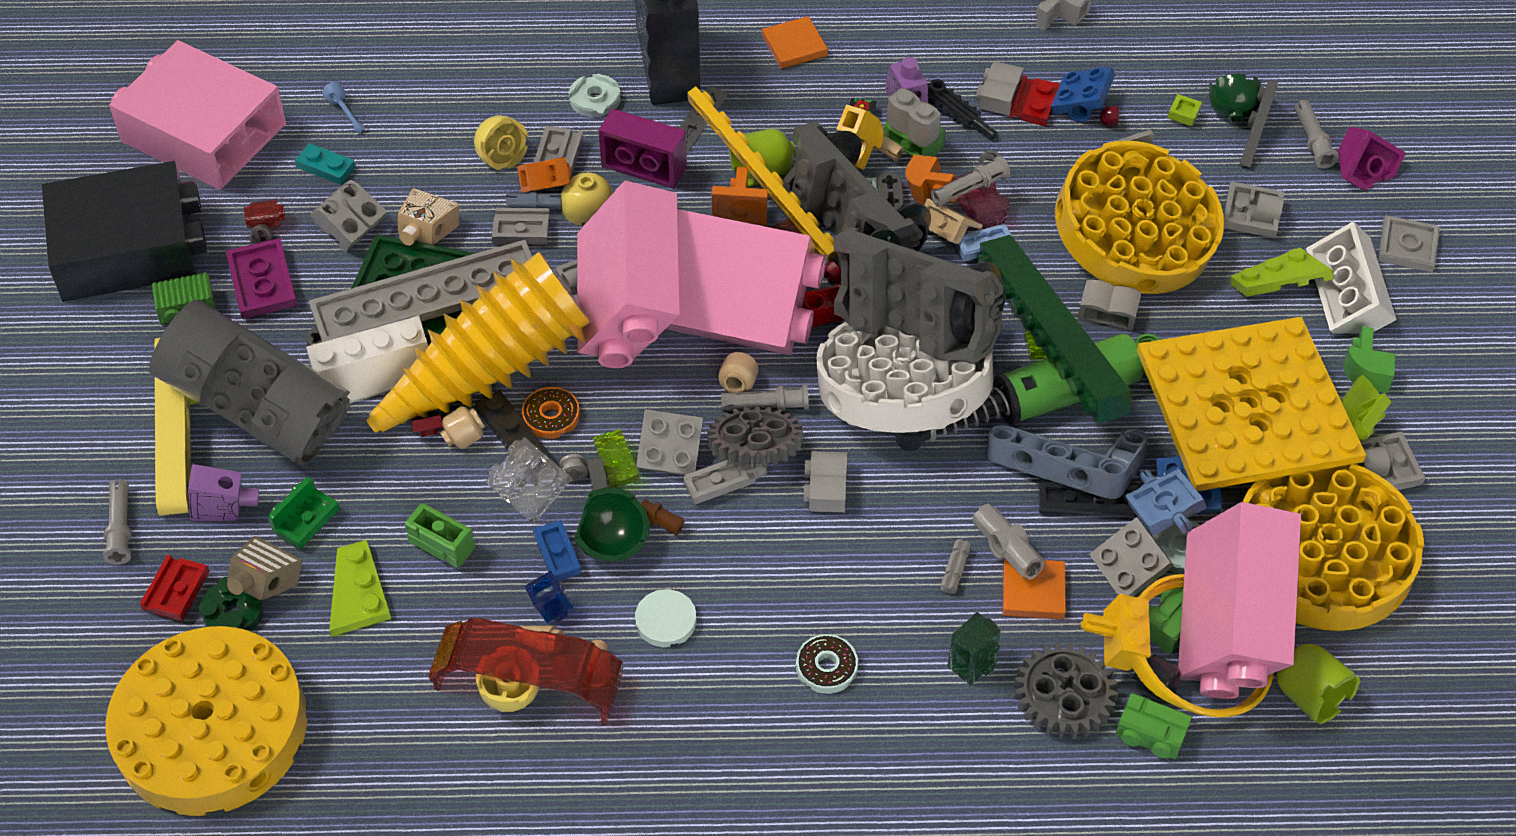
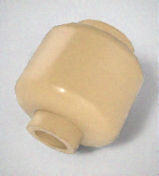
(738, 372)
(462, 427)

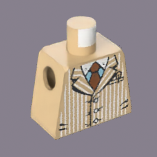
(426, 218)

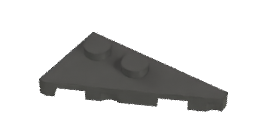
(1257, 121)

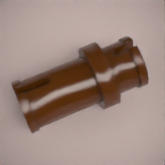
(663, 518)

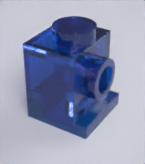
(553, 604)

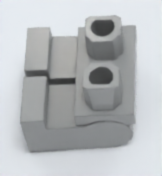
(348, 214)

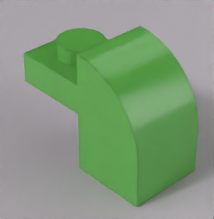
(1374, 365)

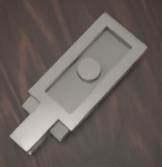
(720, 479)

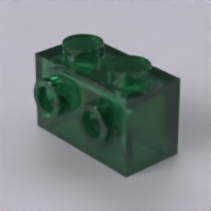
(974, 648)

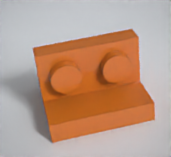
(739, 201)

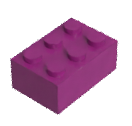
(643, 148)

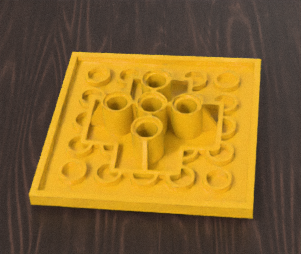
(1249, 403)

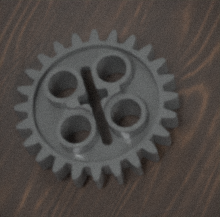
(755, 437)
(1065, 690)

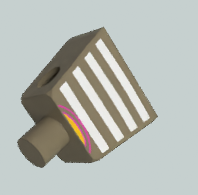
(262, 570)

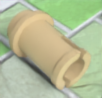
(890, 148)

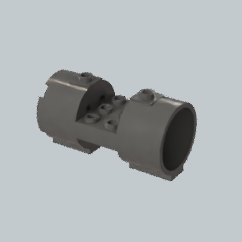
(249, 382)

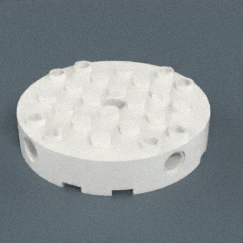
(894, 387)

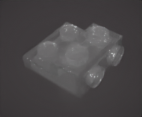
(528, 479)

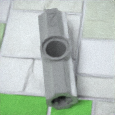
(1008, 541)

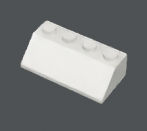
(1355, 282)
(371, 359)

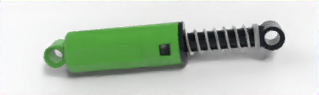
(1037, 390)

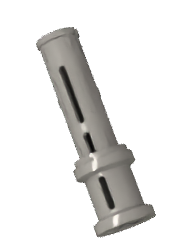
(1318, 141)
(980, 177)
(779, 398)
(117, 532)

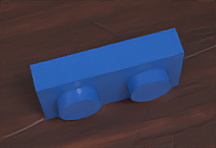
(557, 550)

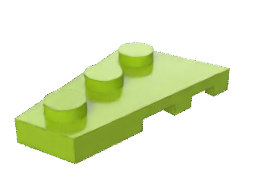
(1289, 268)
(356, 591)

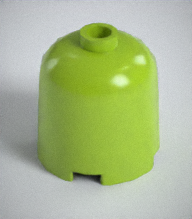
(773, 147)
(1317, 682)

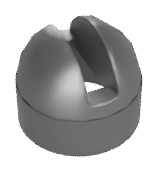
(988, 155)
(255, 235)

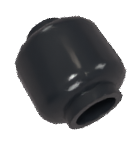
(1165, 671)

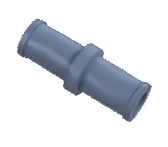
(534, 200)

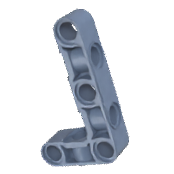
(1070, 465)

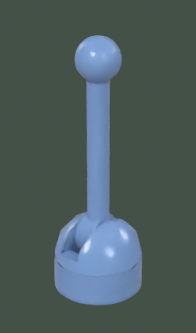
(337, 99)

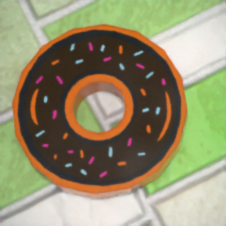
(551, 399)

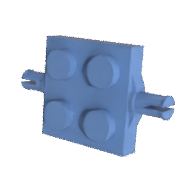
(1165, 501)

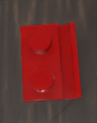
(1034, 100)
(174, 588)

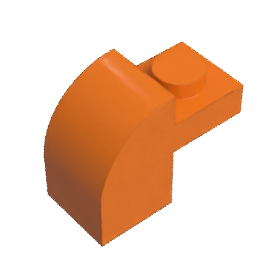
(544, 174)
(924, 176)

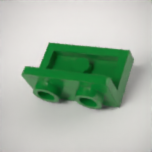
(302, 513)

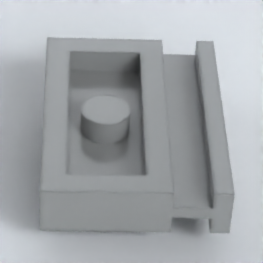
(559, 143)
(521, 224)

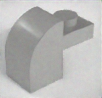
(1069, 10)

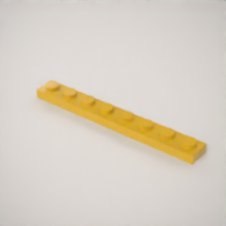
(755, 162)

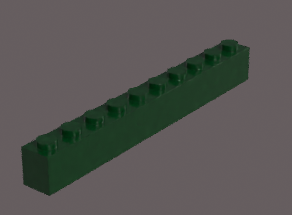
(1058, 332)

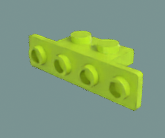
(1365, 407)

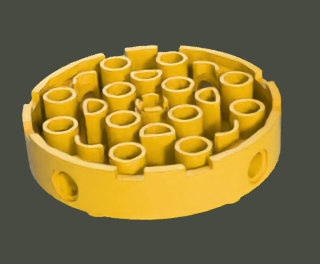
(1139, 217)
(1354, 544)
(206, 720)

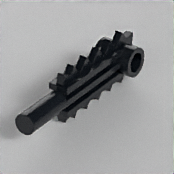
(957, 108)

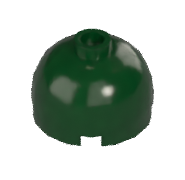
(1234, 96)

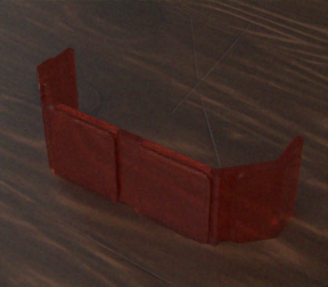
(530, 659)

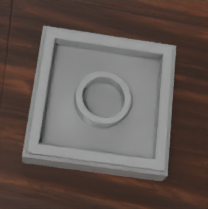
(1408, 243)

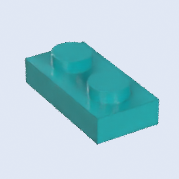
(325, 163)

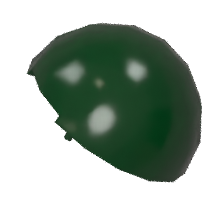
(612, 525)

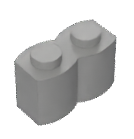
(999, 87)
(913, 117)
(1109, 305)
(827, 481)

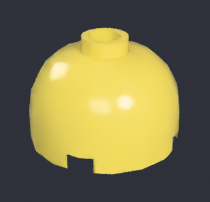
(501, 142)
(584, 196)
(505, 694)

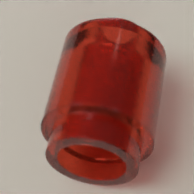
(264, 212)

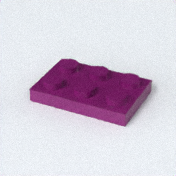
(261, 278)

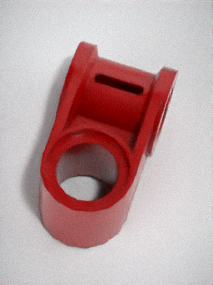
(822, 304)

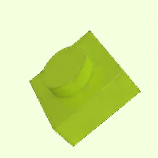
(1184, 110)

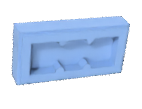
(970, 244)

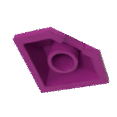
(1367, 158)

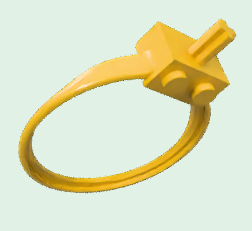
(1128, 645)

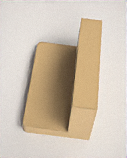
(949, 222)

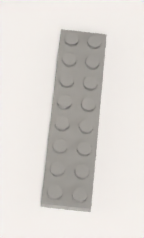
(416, 293)

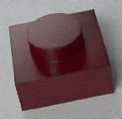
(427, 426)

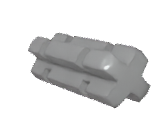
(955, 566)

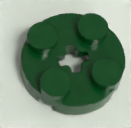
(219, 597)

